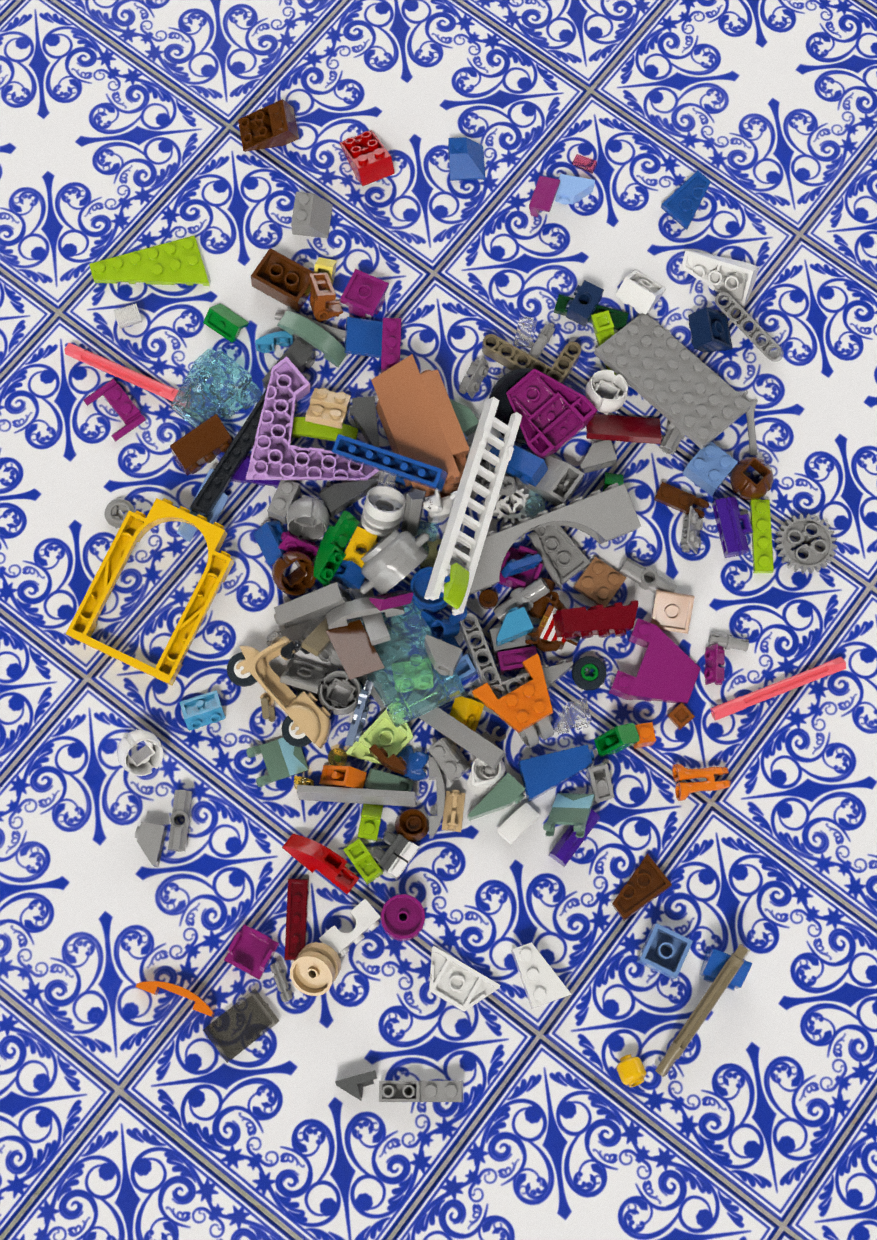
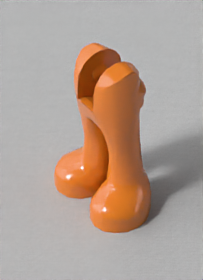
(684, 789)

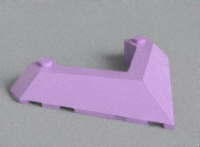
(272, 451)

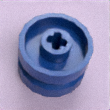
(419, 586)

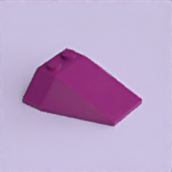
(549, 412)

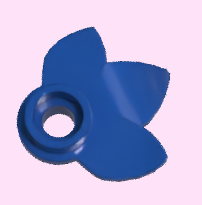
(415, 763)

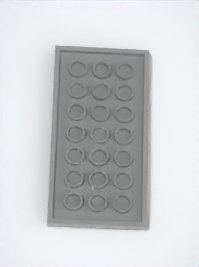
(673, 379)

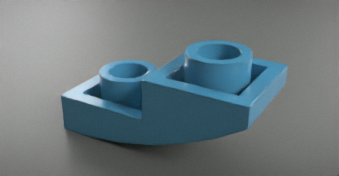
(267, 343)

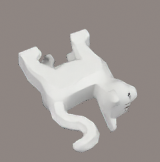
(438, 507)

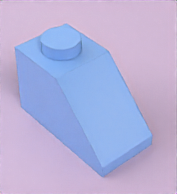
(573, 189)

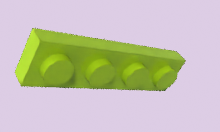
(761, 536)

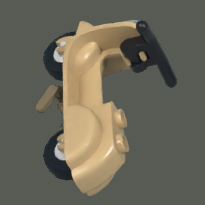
(305, 719)

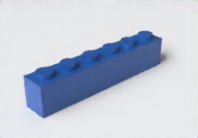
(389, 462)

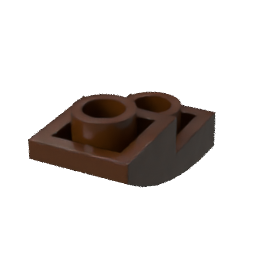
(393, 763)

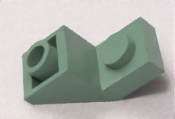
(387, 781)

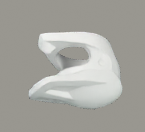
(483, 777)

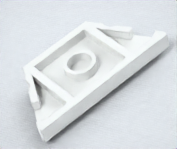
(457, 981)

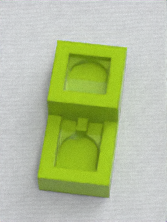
(457, 586)
(363, 861)

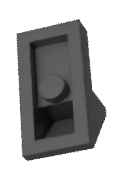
(350, 1084)

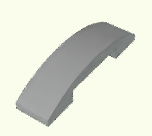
(357, 608)
(435, 774)

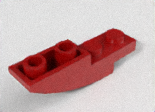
(319, 857)

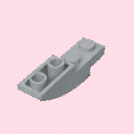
(420, 1091)

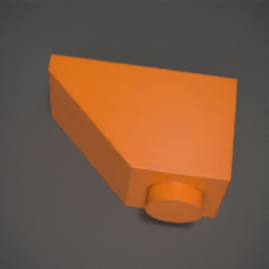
(342, 776)

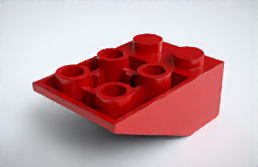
(367, 157)

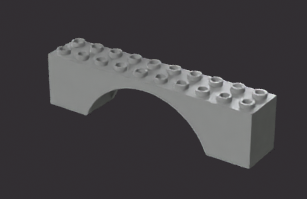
(600, 515)

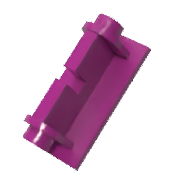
(293, 543)
(714, 655)

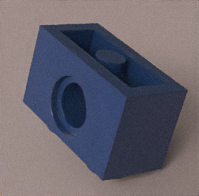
(580, 312)

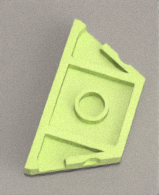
(382, 734)

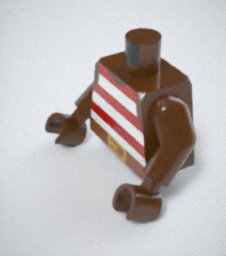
(545, 636)

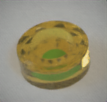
(337, 757)

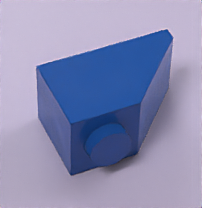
(349, 575)

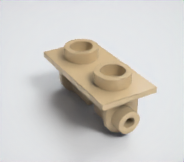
(453, 811)

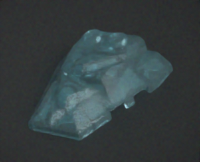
(214, 387)

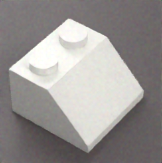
(640, 292)

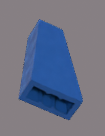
(550, 770)

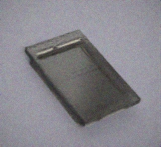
(241, 1025)

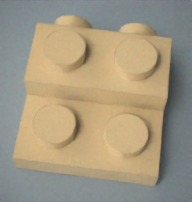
(328, 408)

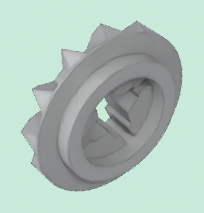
(111, 511)

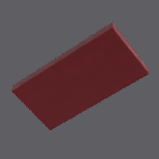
(624, 429)

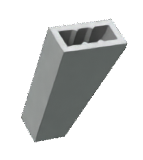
(311, 605)

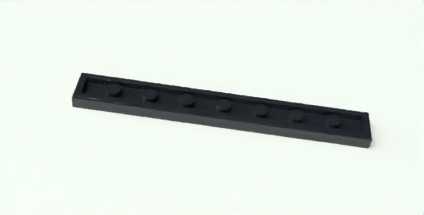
(228, 464)

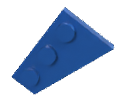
(686, 199)

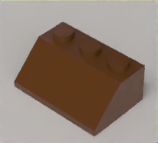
(282, 279)
(201, 445)

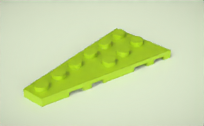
(159, 265)

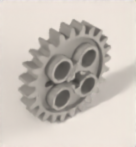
(813, 558)

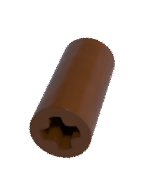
(540, 606)

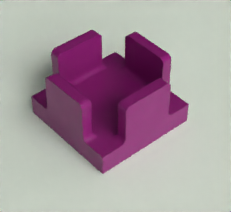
(364, 294)
(522, 579)
(251, 951)

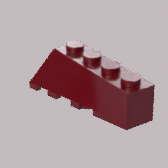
(595, 621)

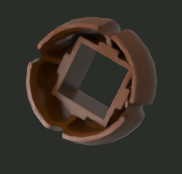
(746, 487)
(299, 579)

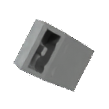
(558, 482)

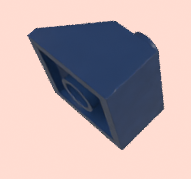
(710, 331)

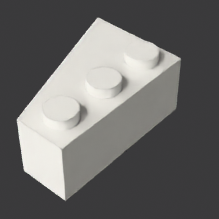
(537, 976)

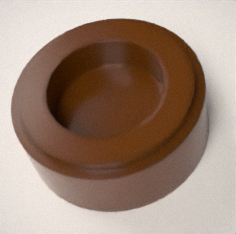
(488, 599)

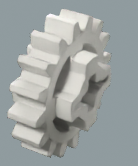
(517, 503)

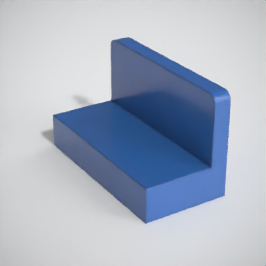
(269, 539)

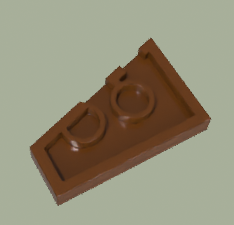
(641, 889)

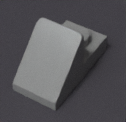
(600, 782)

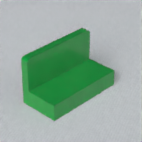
(225, 322)

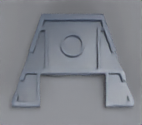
(359, 714)

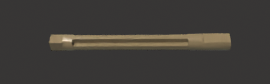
(703, 1009)

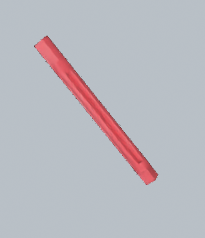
(121, 372)
(742, 702)

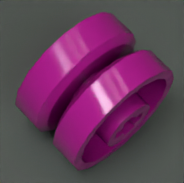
(414, 920)

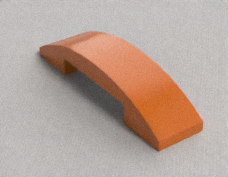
(154, 986)

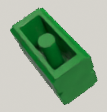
(616, 739)

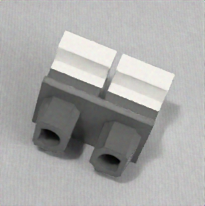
(399, 846)

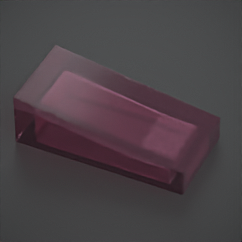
(584, 163)

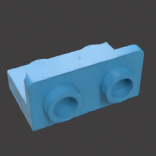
(202, 710)

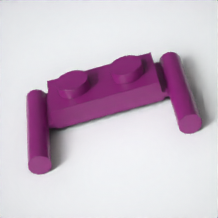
(122, 406)

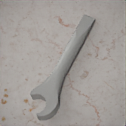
(751, 425)
(537, 546)

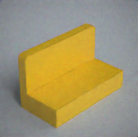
(467, 712)

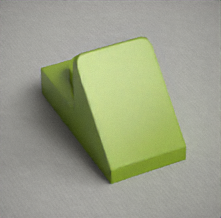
(370, 821)

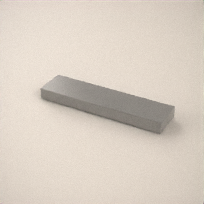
(373, 623)

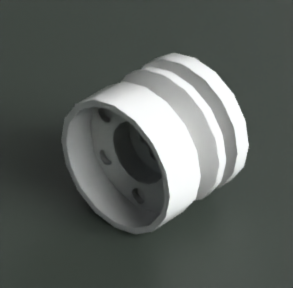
(382, 510)

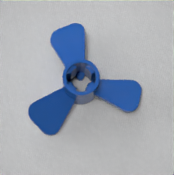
(445, 628)

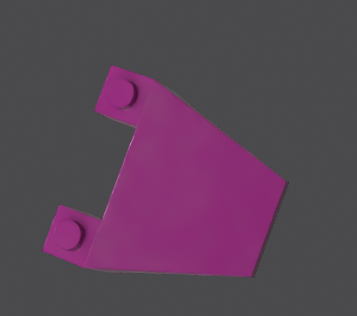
(664, 672)

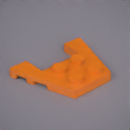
(523, 705)

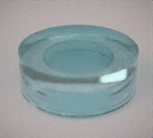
(535, 505)

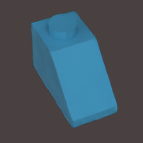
(514, 626)

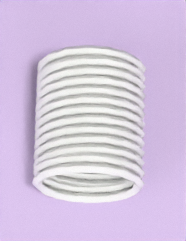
(127, 316)

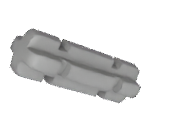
(281, 981)

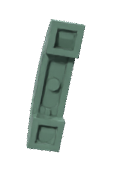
(314, 335)

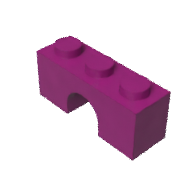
(390, 343)

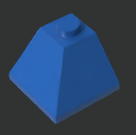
(465, 159)

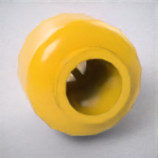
(631, 1070)

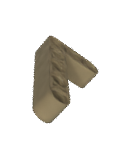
(518, 355)

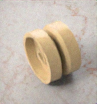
(315, 969)

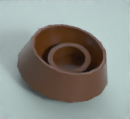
(412, 825)

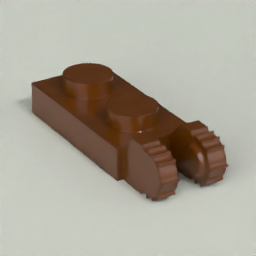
(679, 499)

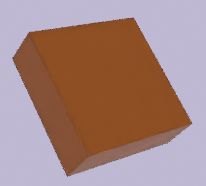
(680, 716)

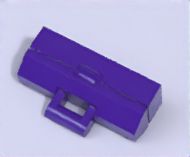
(729, 528)
(570, 843)

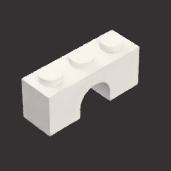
(366, 920)

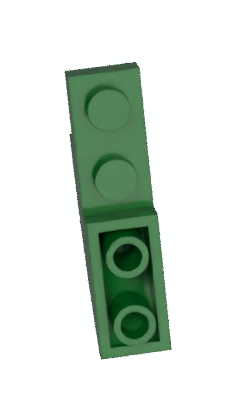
(331, 547)

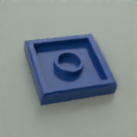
(363, 337)

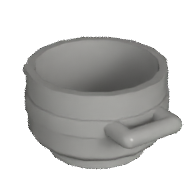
(392, 560)

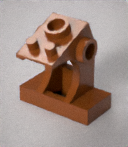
(322, 300)

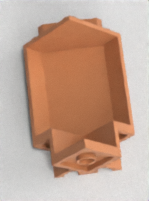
(421, 421)

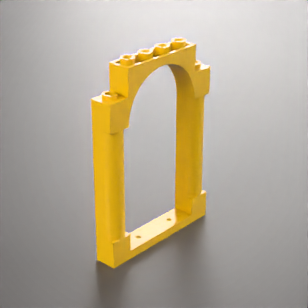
(131, 532)

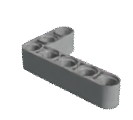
(488, 667)

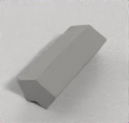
(413, 511)

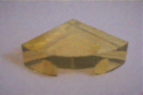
(298, 780)

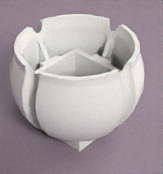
(610, 386)
(143, 760)

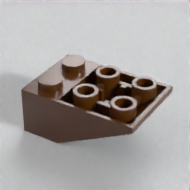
(269, 127)

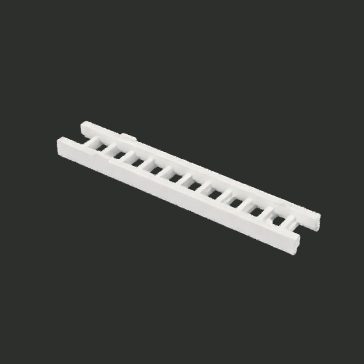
(462, 500)

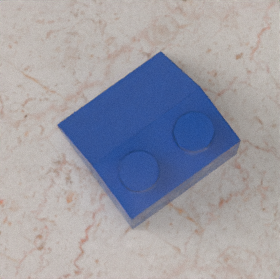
(713, 964)

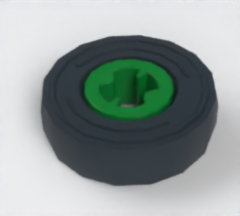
(589, 663)

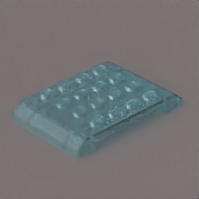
(409, 681)

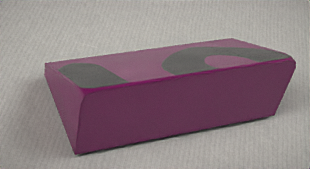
(392, 599)

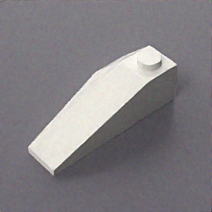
(722, 274)

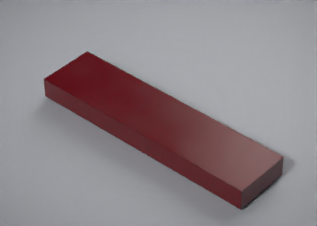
(296, 917)

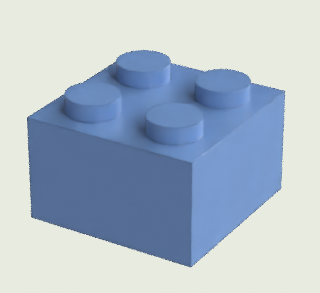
(710, 468)
(664, 951)

